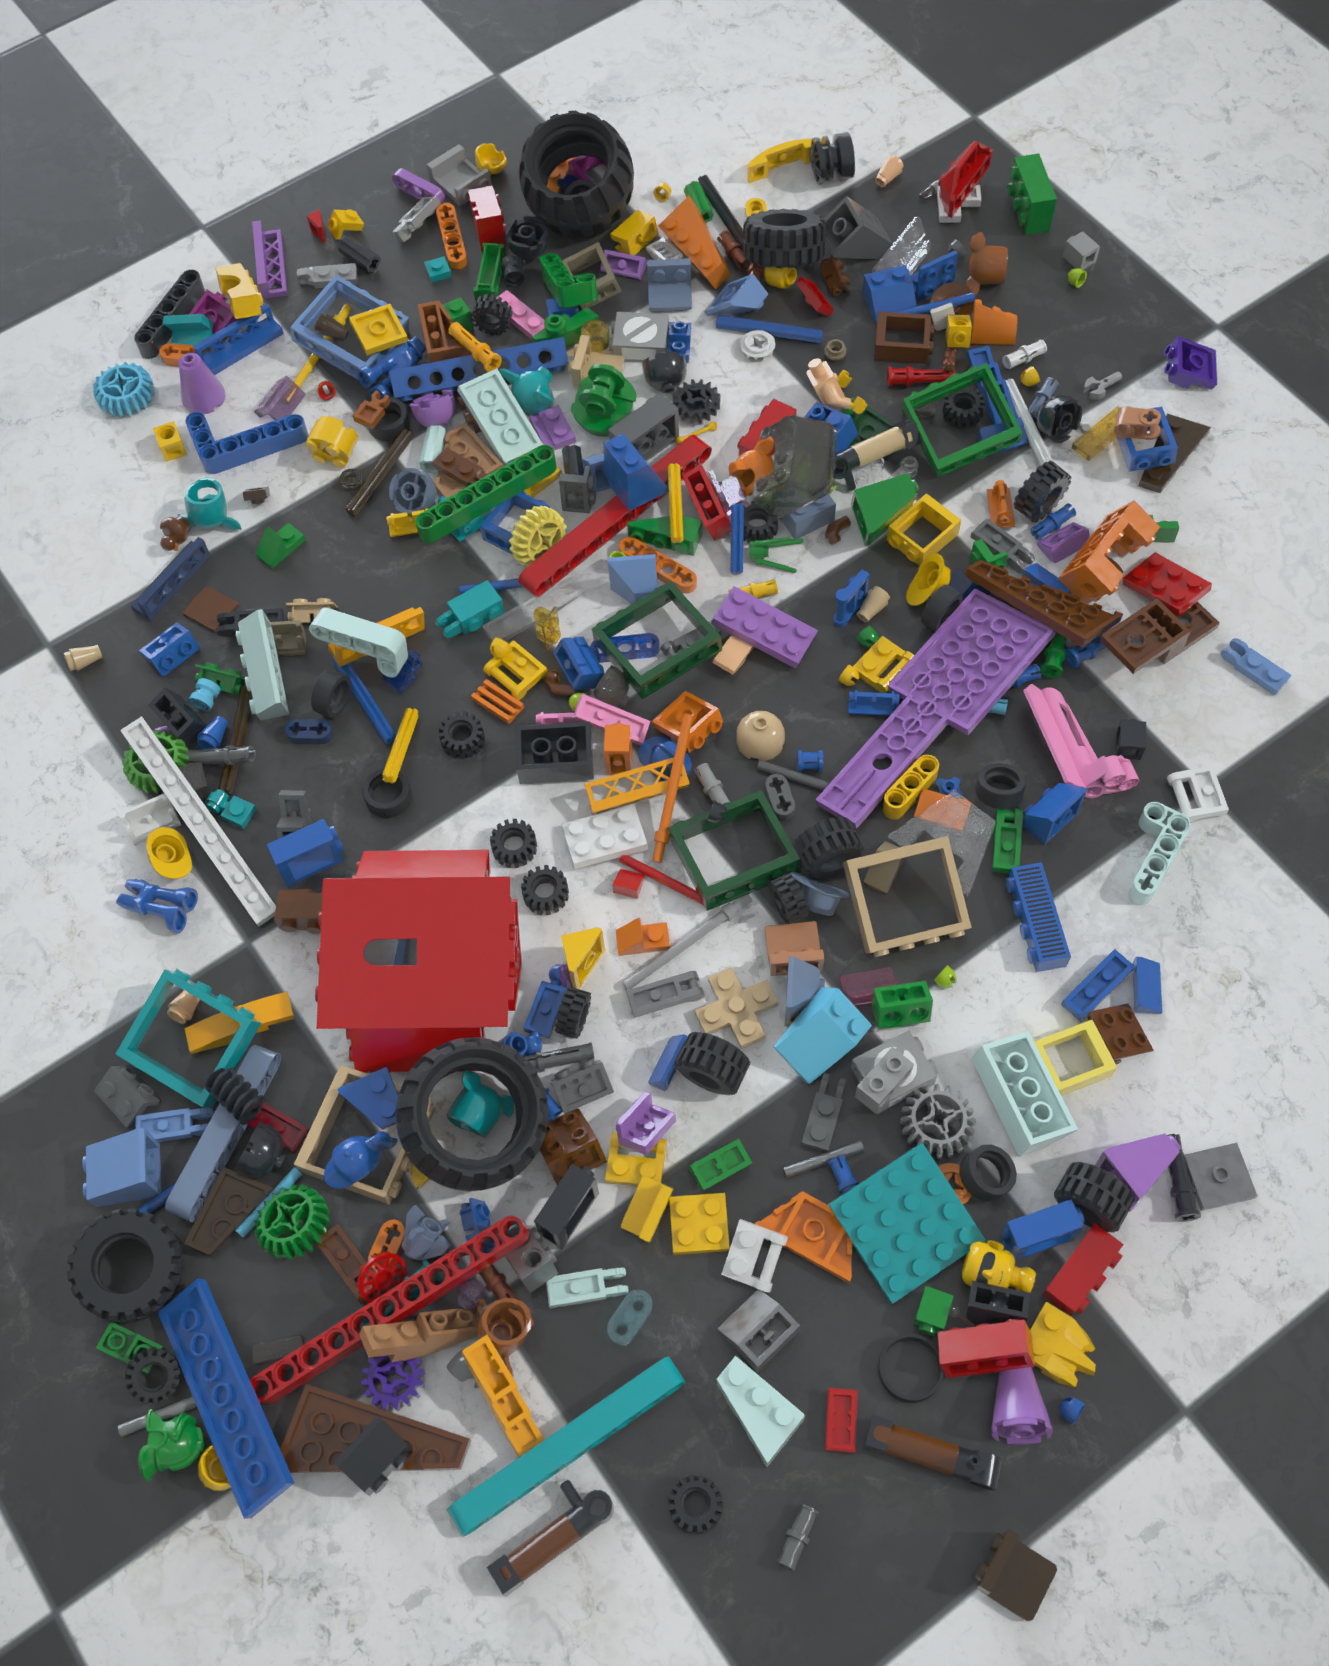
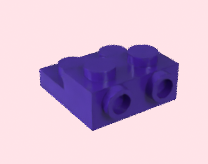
(1190, 364)

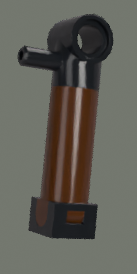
(973, 1466)
(550, 1542)

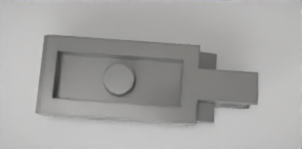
(415, 217)
(322, 275)

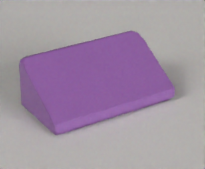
(625, 264)
(1064, 542)

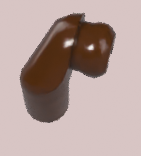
(835, 527)
(556, 686)

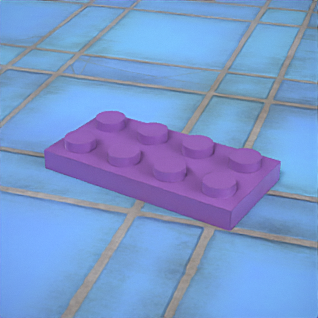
(764, 627)

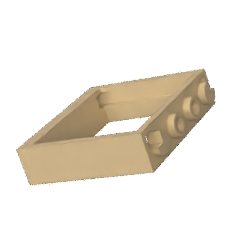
(906, 942)
(321, 1128)

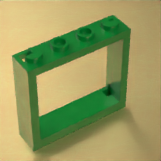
(976, 451)

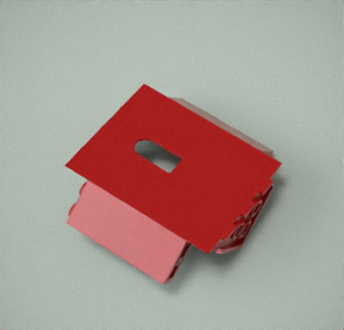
(464, 963)

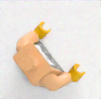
(828, 387)

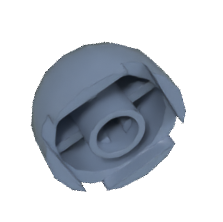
(412, 490)

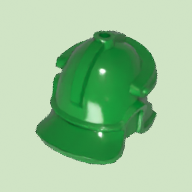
(169, 1444)

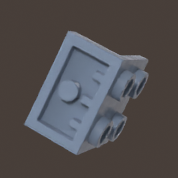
(669, 284)

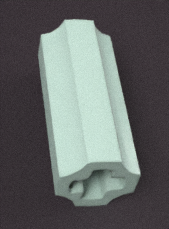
(432, 447)

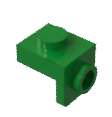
(982, 552)

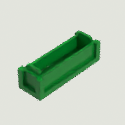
(490, 270)

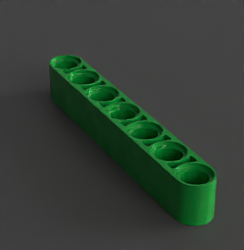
(486, 493)

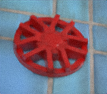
(382, 1275)

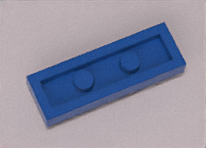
(1098, 985)

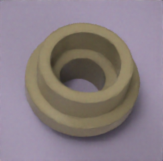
(835, 350)

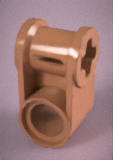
(1135, 421)

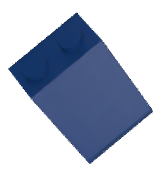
(630, 473)

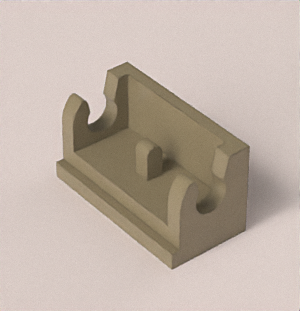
(289, 638)

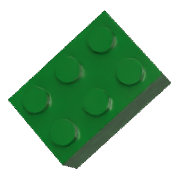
(1031, 194)

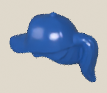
(356, 1159)

